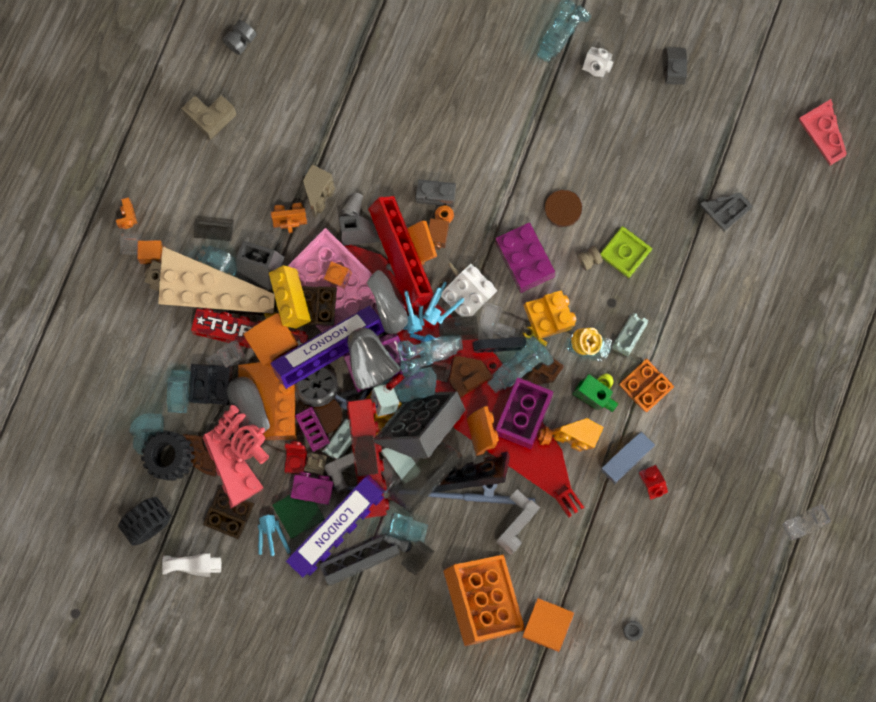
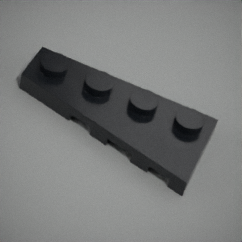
(476, 475)

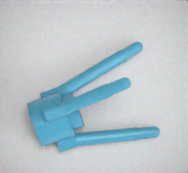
(433, 314)
(414, 323)
(268, 526)

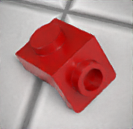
(653, 482)

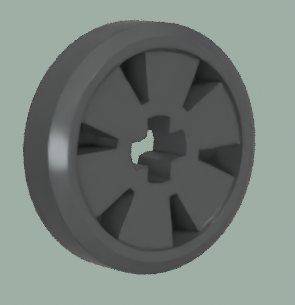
(317, 396)

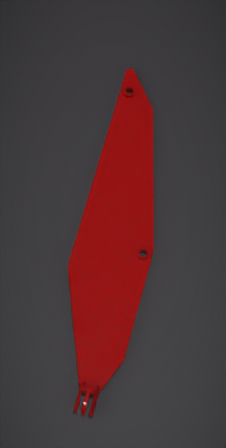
(542, 464)

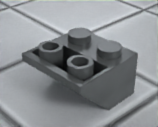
(255, 263)

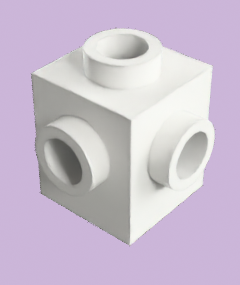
(598, 62)

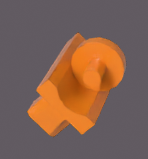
(289, 218)

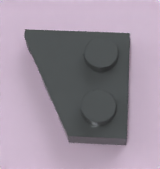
(727, 210)

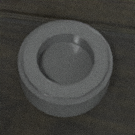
(633, 631)

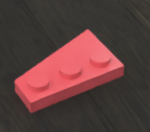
(824, 131)

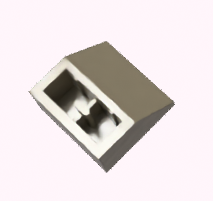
(318, 187)

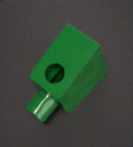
(587, 392)

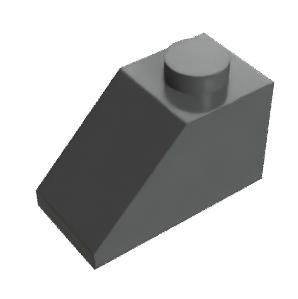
(676, 66)

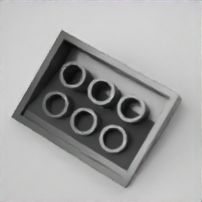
(421, 424)

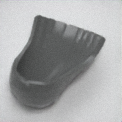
(389, 308)
(369, 359)
(246, 397)

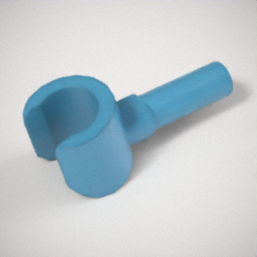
(422, 338)

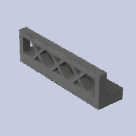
(359, 566)

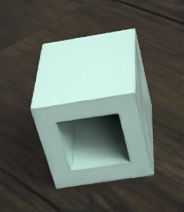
(385, 402)

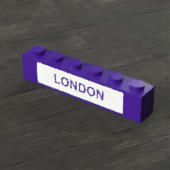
(323, 348)
(332, 529)

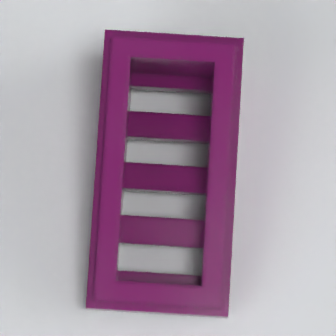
(299, 417)

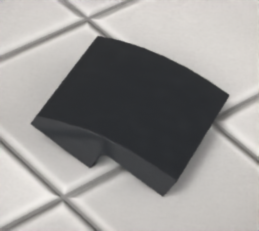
(209, 384)

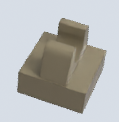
(315, 464)

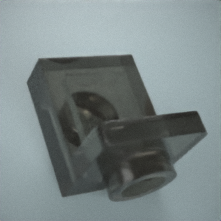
(417, 557)

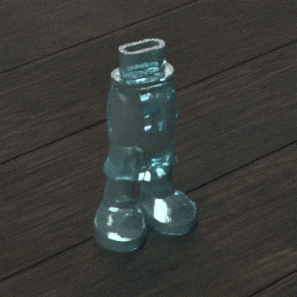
(561, 30)
(430, 352)
(519, 365)

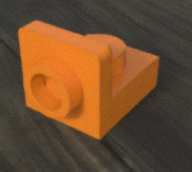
(128, 214)

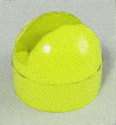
(606, 379)

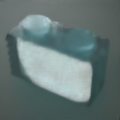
(416, 386)

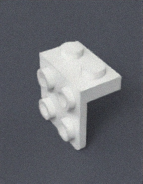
(472, 287)

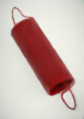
(394, 382)

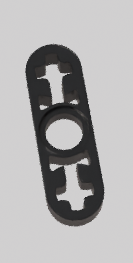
(499, 344)

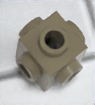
(153, 275)

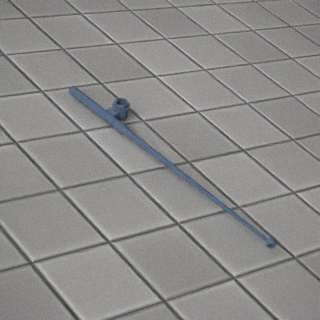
(488, 495)

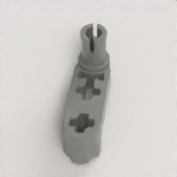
(335, 469)
(508, 539)

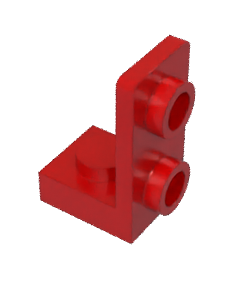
(295, 458)

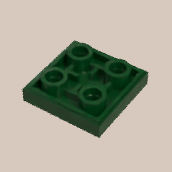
(297, 515)

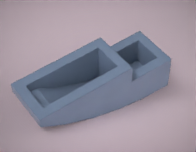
(627, 458)

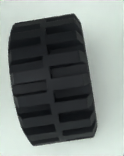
(153, 452)
(144, 521)

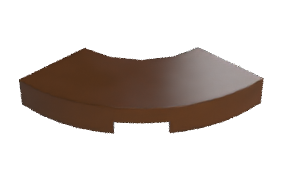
(202, 458)

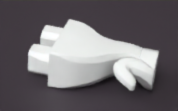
(196, 565)

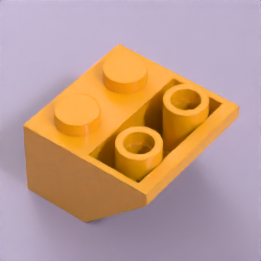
(580, 434)

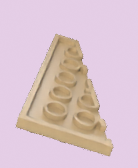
(199, 285)

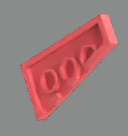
(236, 477)

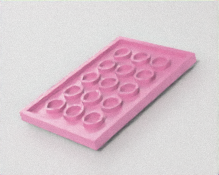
(313, 265)

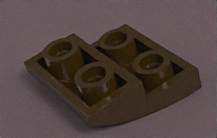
(320, 305)
(227, 519)

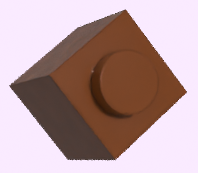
(439, 232)

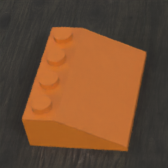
(277, 401)
(483, 600)

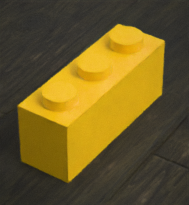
(289, 297)

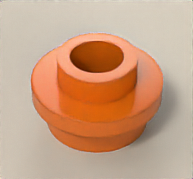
(444, 209)
(544, 435)

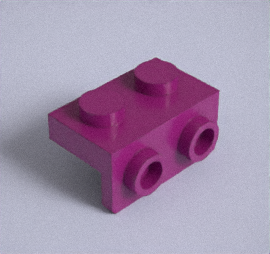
(311, 488)

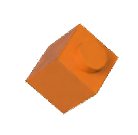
(150, 251)
(337, 275)

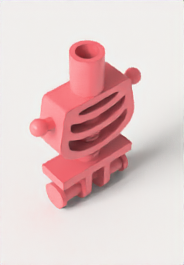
(241, 442)

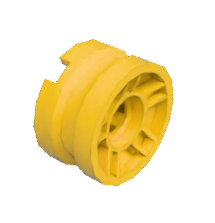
(580, 343)

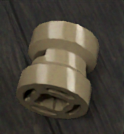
(589, 258)

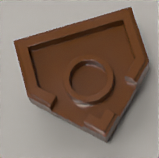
(468, 375)

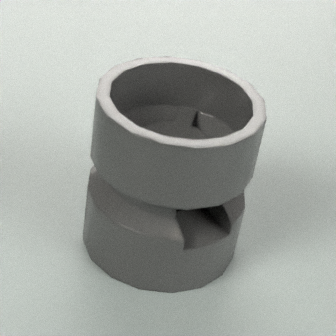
(237, 39)

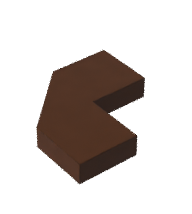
(544, 374)

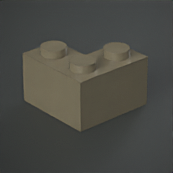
(209, 119)

